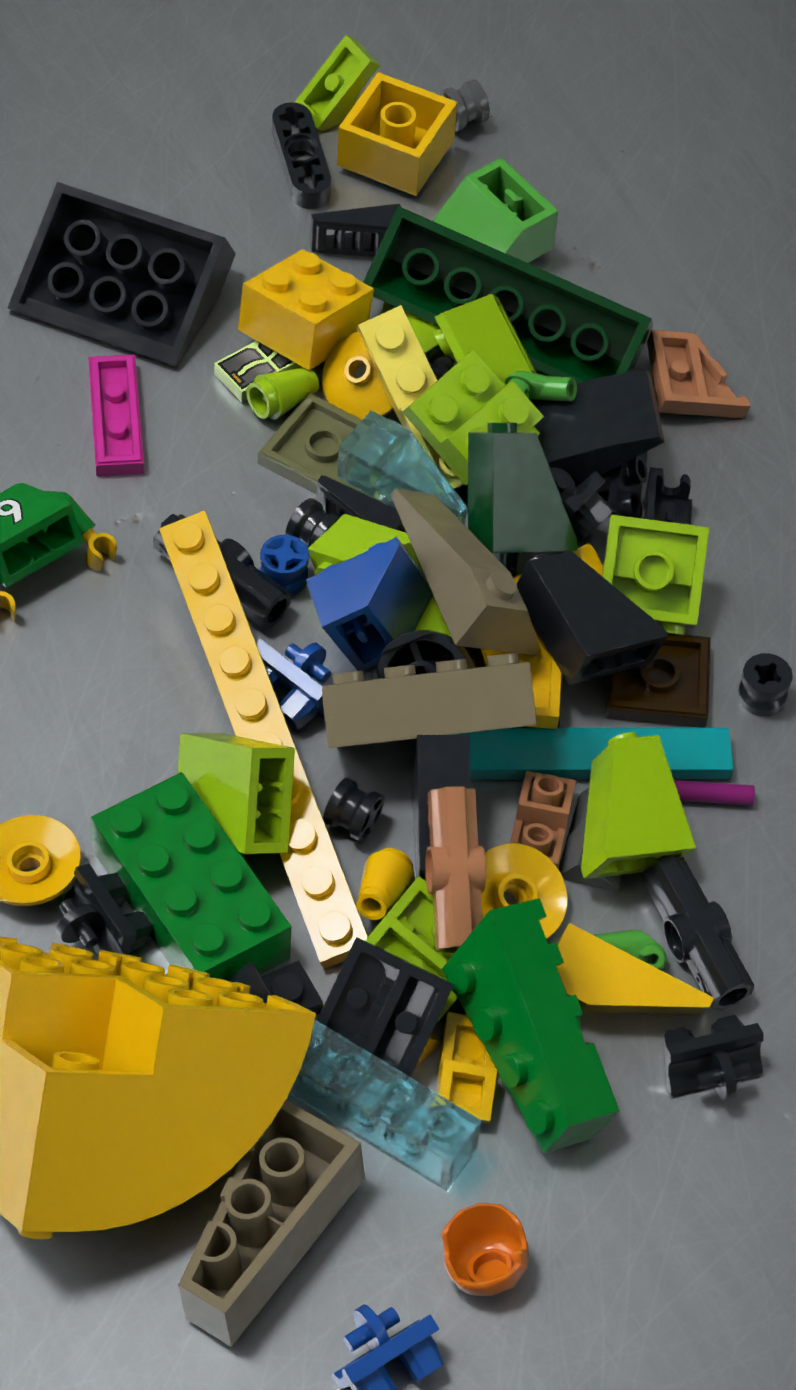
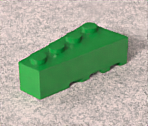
(531, 1027)

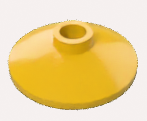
(351, 393)
(39, 844)
(526, 876)

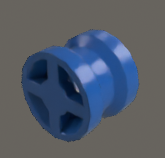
(283, 552)

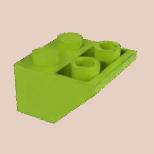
(488, 331)

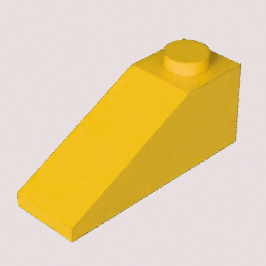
(620, 983)

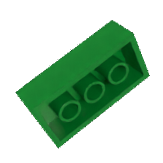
(190, 882)

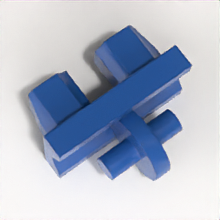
(296, 678)
(412, 1346)

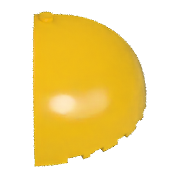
(129, 1084)

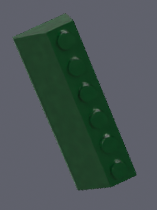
(558, 322)

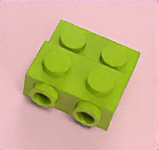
(465, 403)
(658, 568)

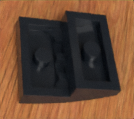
(385, 1005)

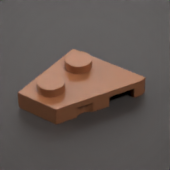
(689, 378)

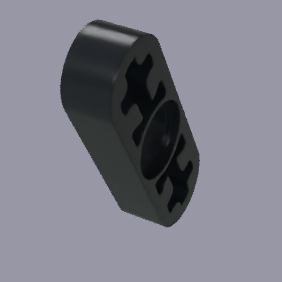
(297, 170)

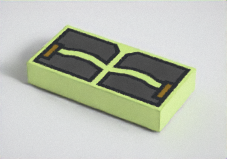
(244, 365)

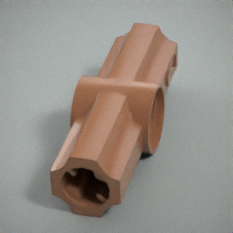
(454, 866)

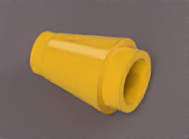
(383, 882)

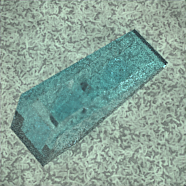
(387, 457)

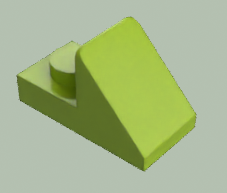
(338, 83)

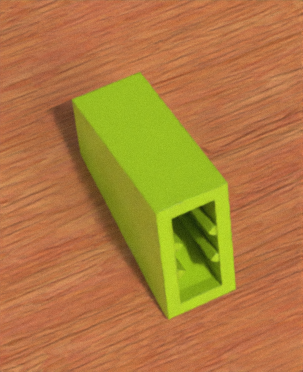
(243, 786)
(632, 809)

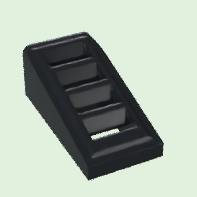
(366, 227)
(345, 500)

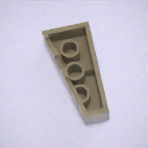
(428, 703)
(268, 1219)

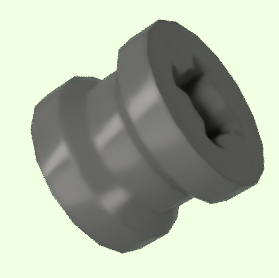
(471, 104)

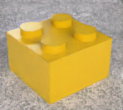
(396, 133)
(303, 308)

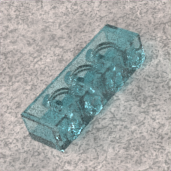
(386, 1108)

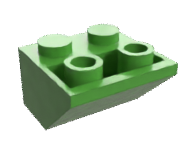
(502, 212)

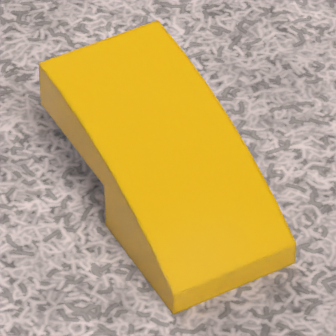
(465, 1068)

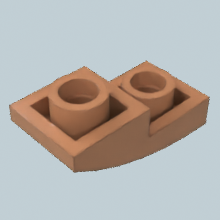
(543, 813)

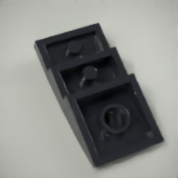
(603, 425)

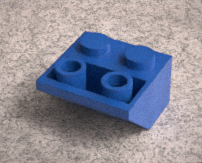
(370, 600)

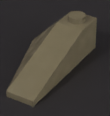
(465, 578)

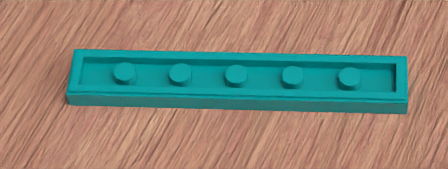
(570, 751)

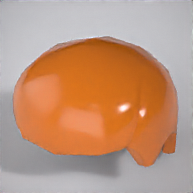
(485, 1249)

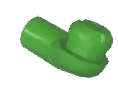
(544, 387)
(638, 945)

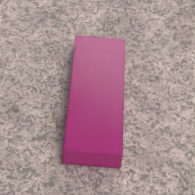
(116, 415)

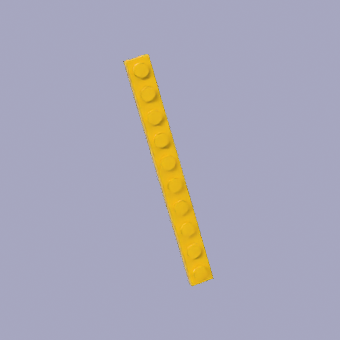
(257, 715)

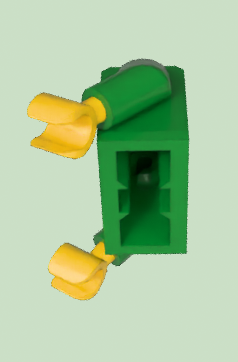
(40, 529)

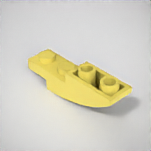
(402, 371)

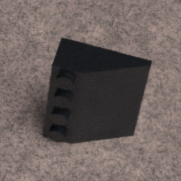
(121, 275)

